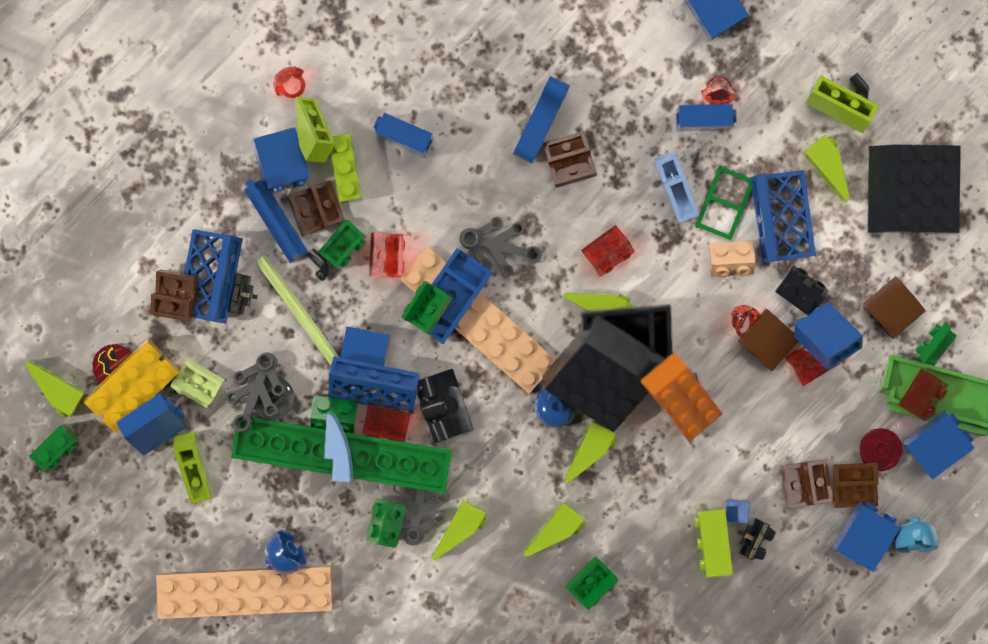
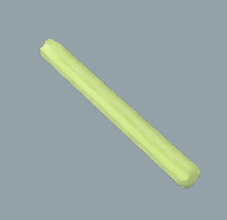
(297, 309)

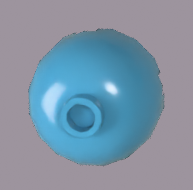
(916, 536)

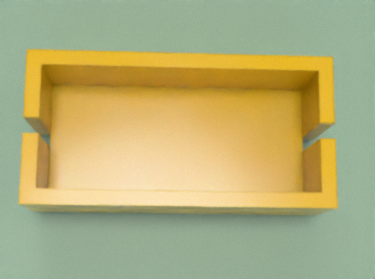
(131, 384)

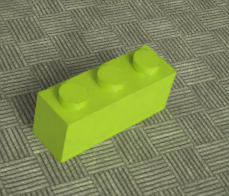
(842, 104)
(345, 169)
(713, 542)

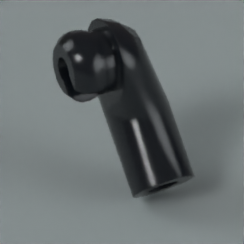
(862, 87)
(321, 263)

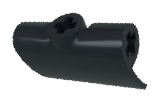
(443, 406)

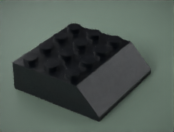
(914, 189)
(646, 323)
(602, 373)

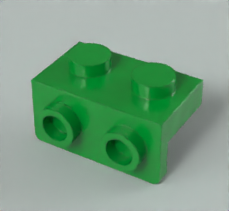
(343, 244)
(426, 307)
(935, 345)
(343, 409)
(385, 523)
(592, 583)

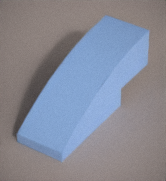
(676, 186)
(338, 449)

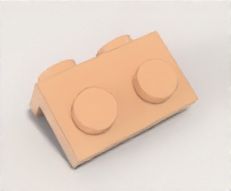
(732, 258)

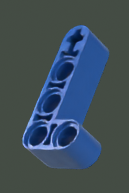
(541, 119)

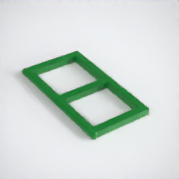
(710, 197)

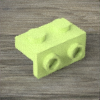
(197, 383)

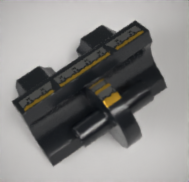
(241, 294)
(753, 538)

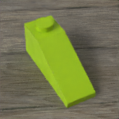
(313, 131)
(827, 162)
(598, 301)
(59, 393)
(593, 447)
(192, 467)
(463, 525)
(559, 527)

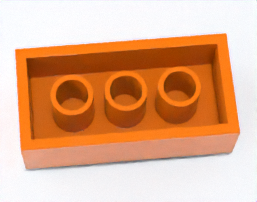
(681, 397)

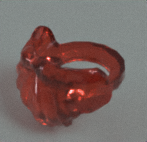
(283, 76)
(719, 96)
(740, 314)

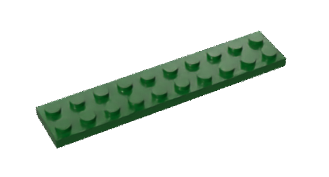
(372, 457)

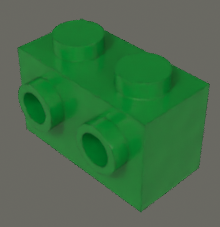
(54, 447)

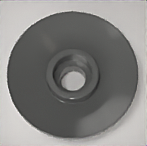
(283, 403)

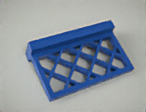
(765, 214)
(275, 220)
(222, 278)
(368, 376)

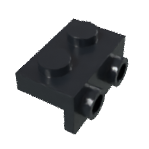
(802, 290)

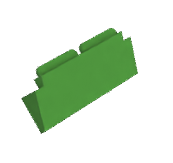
(965, 395)

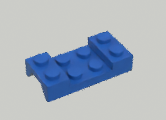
(462, 280)

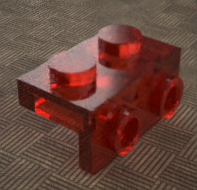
(608, 251)
(386, 255)
(805, 366)
(924, 395)
(386, 422)

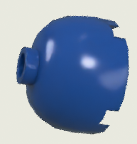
(552, 410)
(283, 554)

